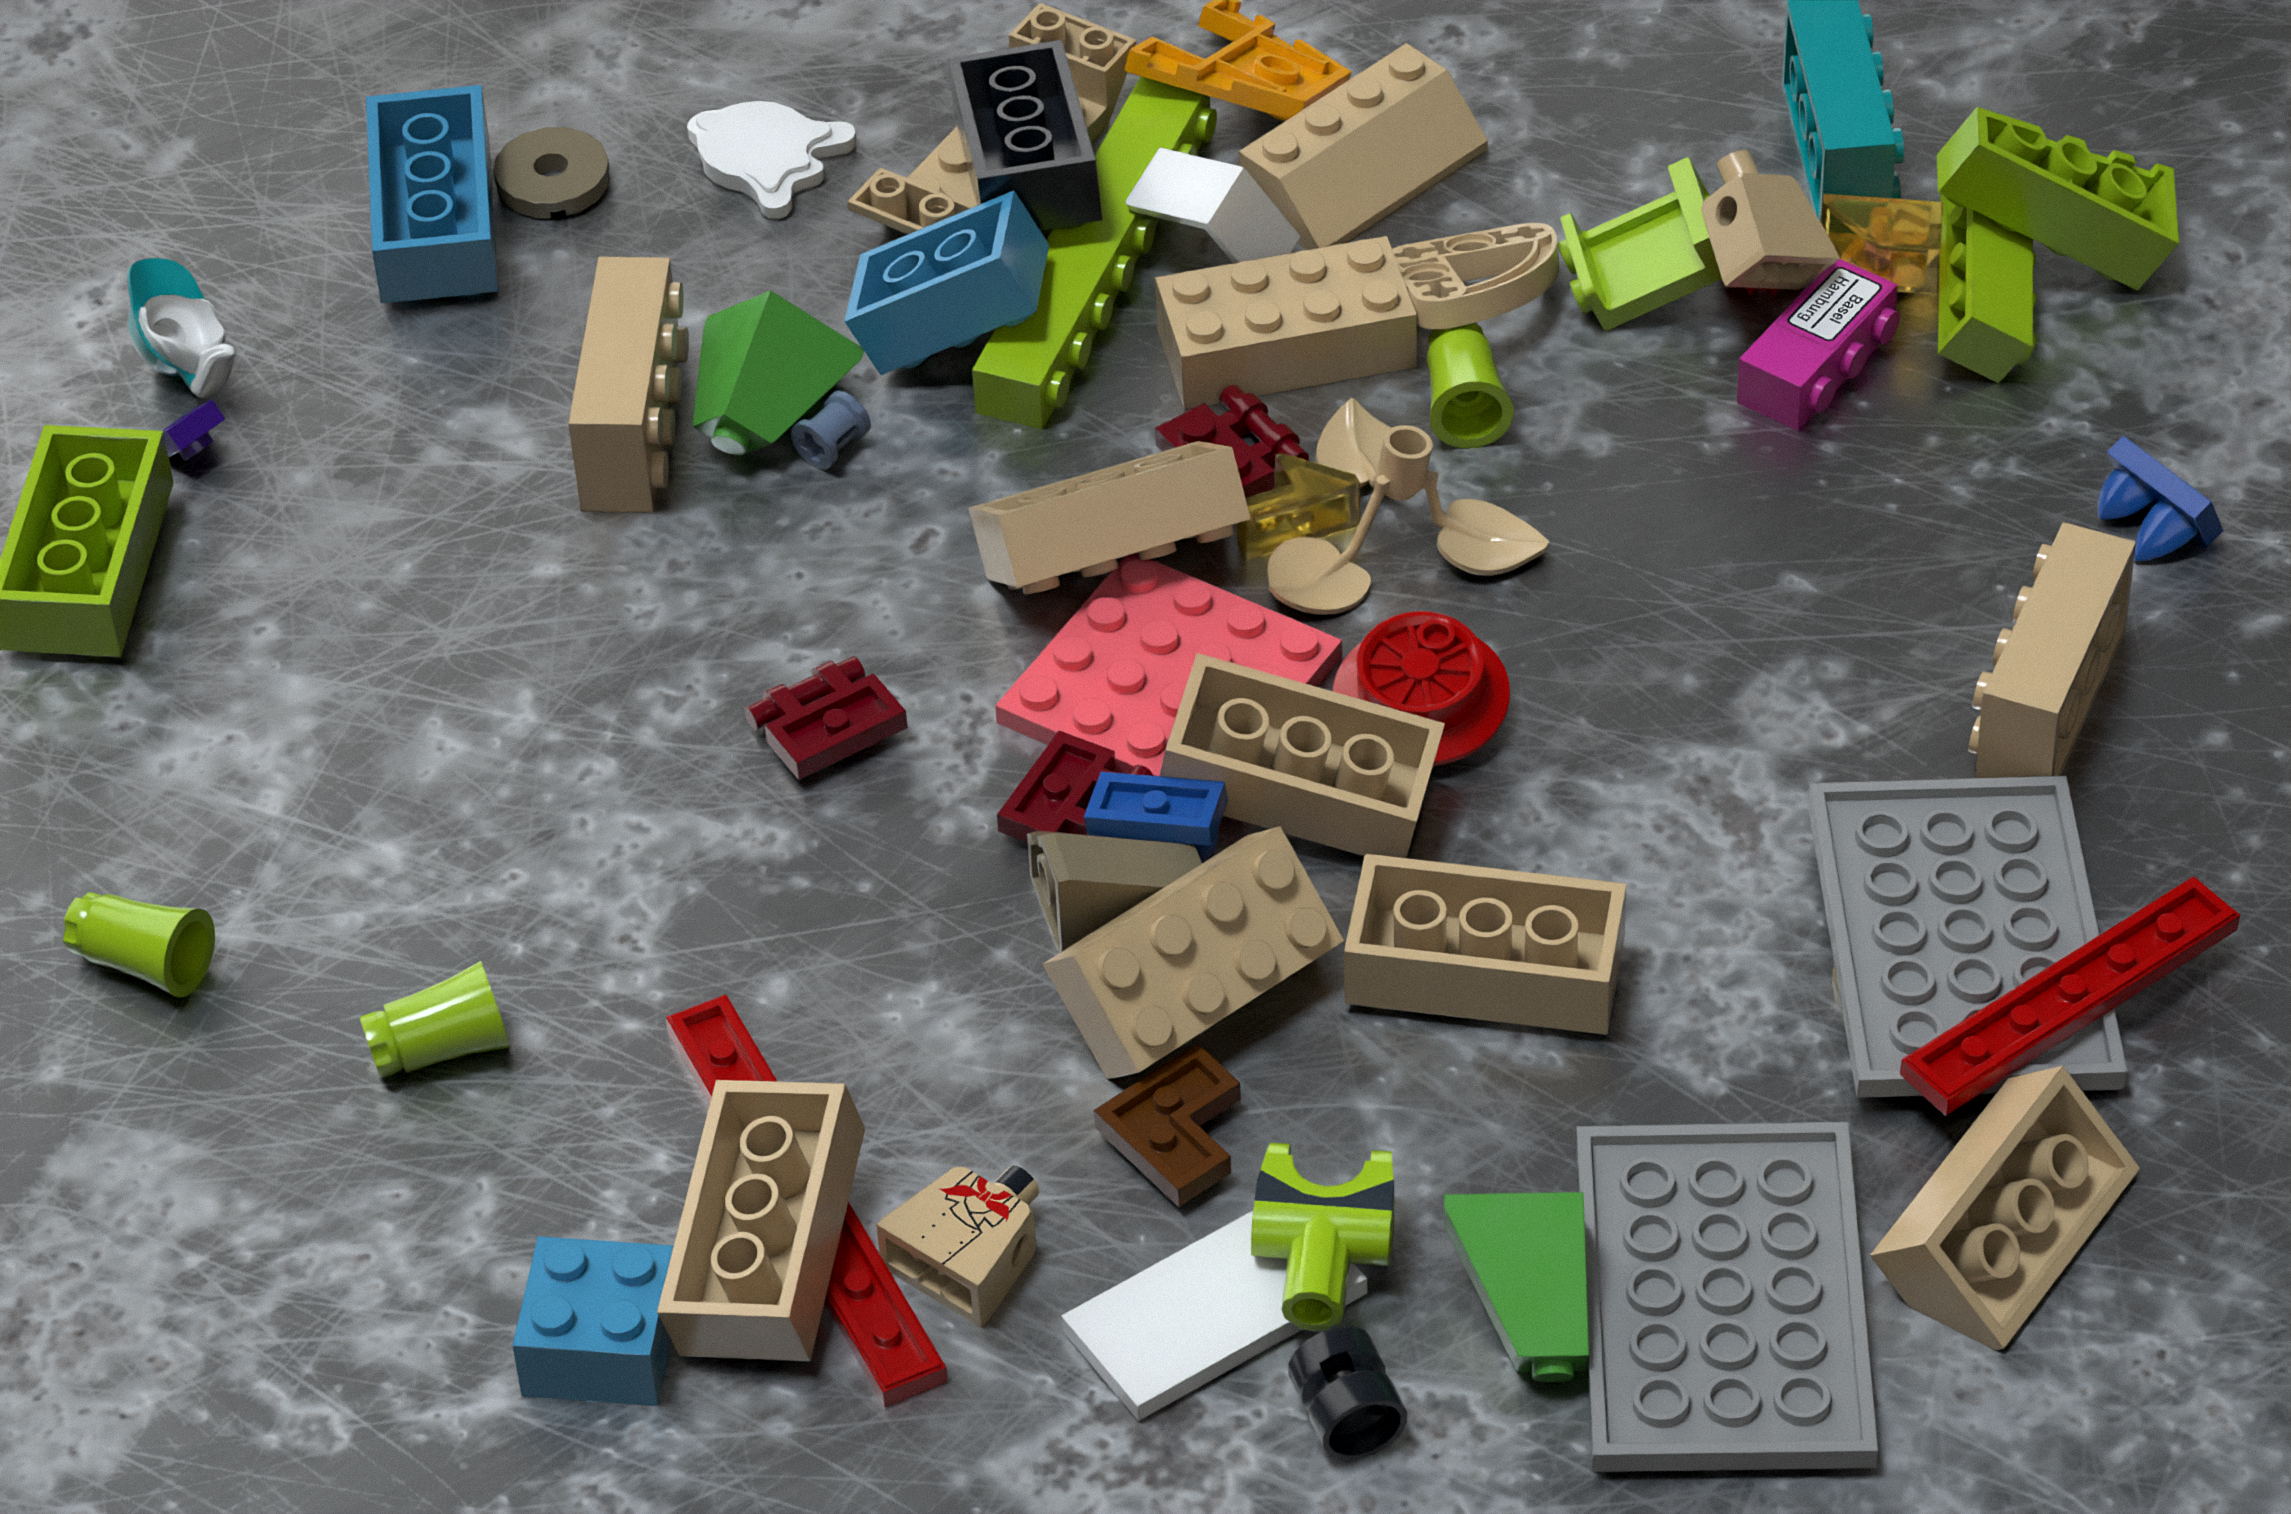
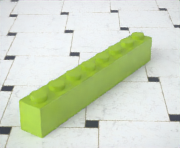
(1031, 364)

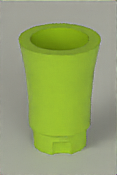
(1466, 389)
(142, 939)
(436, 1024)

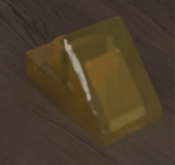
(1306, 503)

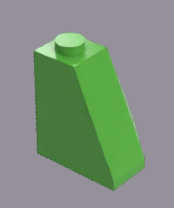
(764, 370)
(1529, 1274)

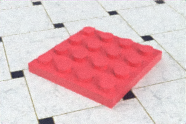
(1129, 655)

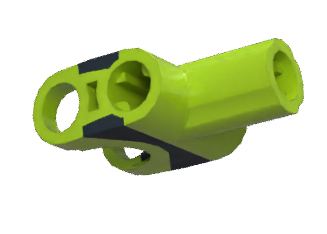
(1321, 1231)

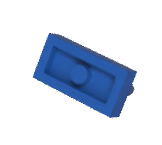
(2176, 510)
(1157, 810)

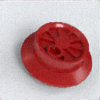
(1433, 671)

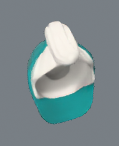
(177, 326)

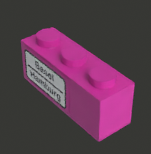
(1817, 344)

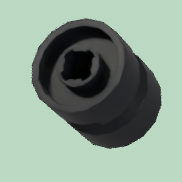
(1347, 1393)

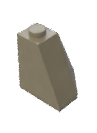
(1097, 878)

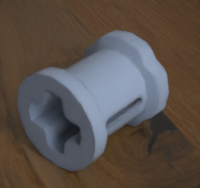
(830, 430)

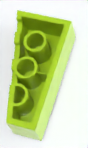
(2063, 195)

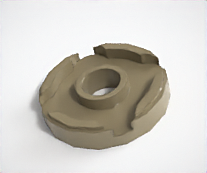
(563, 149)

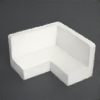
(1216, 199)

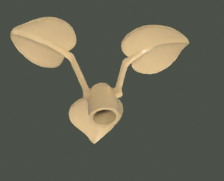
(1395, 462)

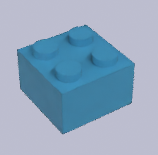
(593, 1322)

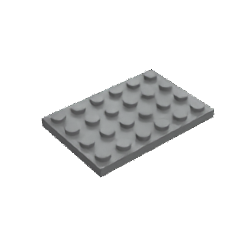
(1946, 905)
(1724, 1298)

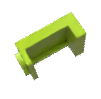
(1643, 254)

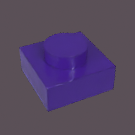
(190, 432)

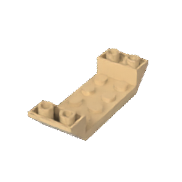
(942, 181)

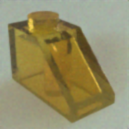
(1887, 237)

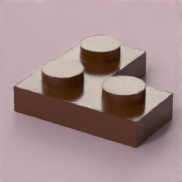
(1160, 1121)

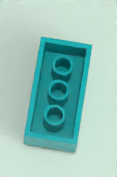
(1838, 102)

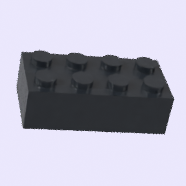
(1026, 132)

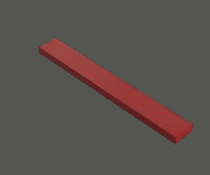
(861, 1288)

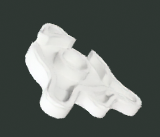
(767, 151)

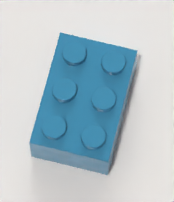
(947, 284)

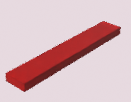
(2069, 995)

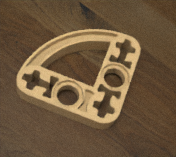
(1435, 269)

